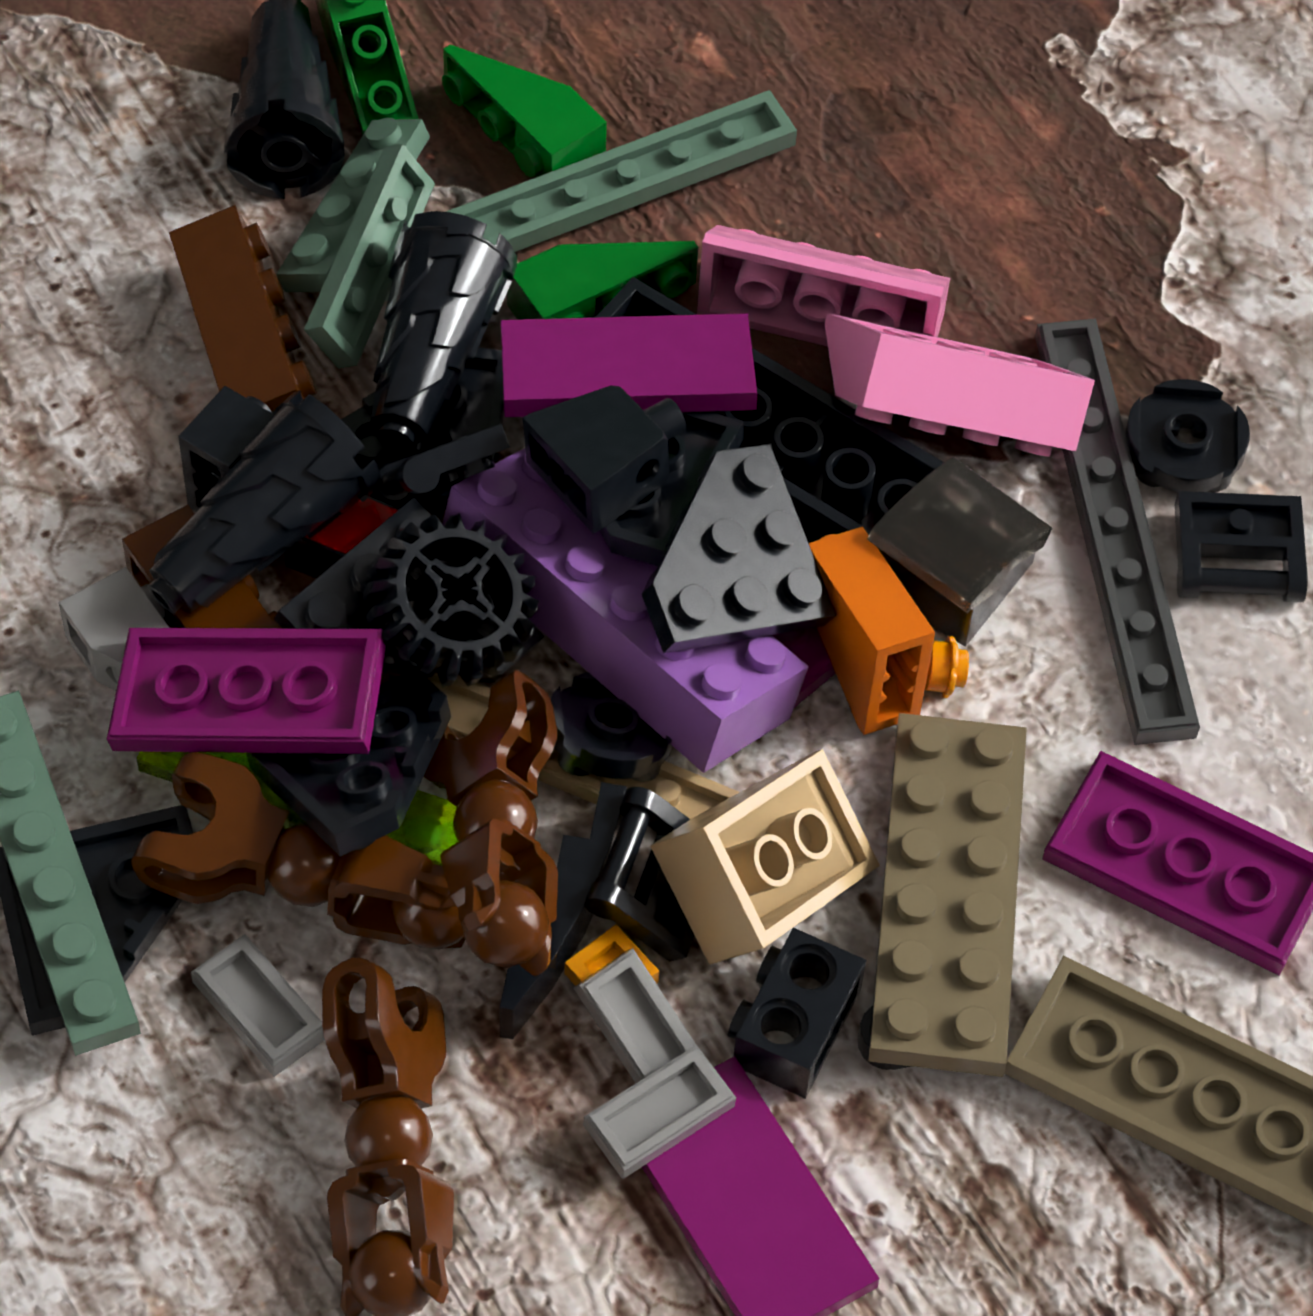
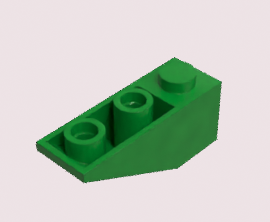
(367, 59)
(529, 114)
(586, 277)

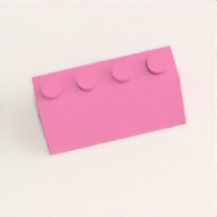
(795, 285)
(956, 385)

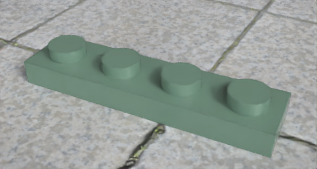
(320, 241)
(360, 271)

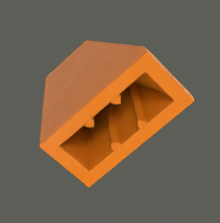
(878, 634)

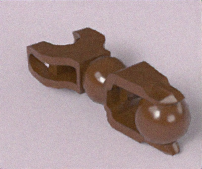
(248, 844)
(497, 867)
(388, 1080)

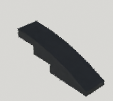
(578, 867)

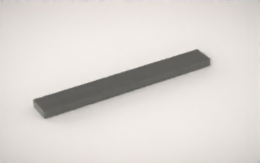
(1121, 547)

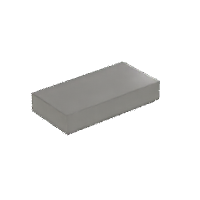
(259, 1004)
(634, 1015)
(659, 1111)

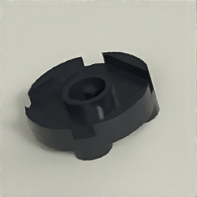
(1183, 466)
(589, 747)

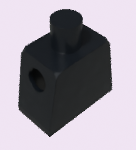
(602, 451)

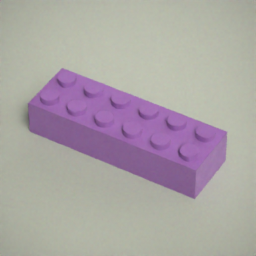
(593, 609)

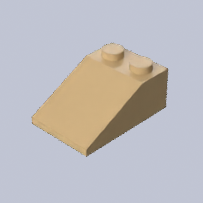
(765, 858)

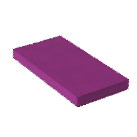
(688, 358)
(247, 690)
(1186, 862)
(759, 1213)

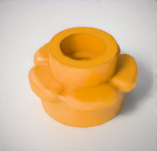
(947, 667)

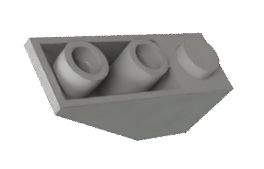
(100, 618)

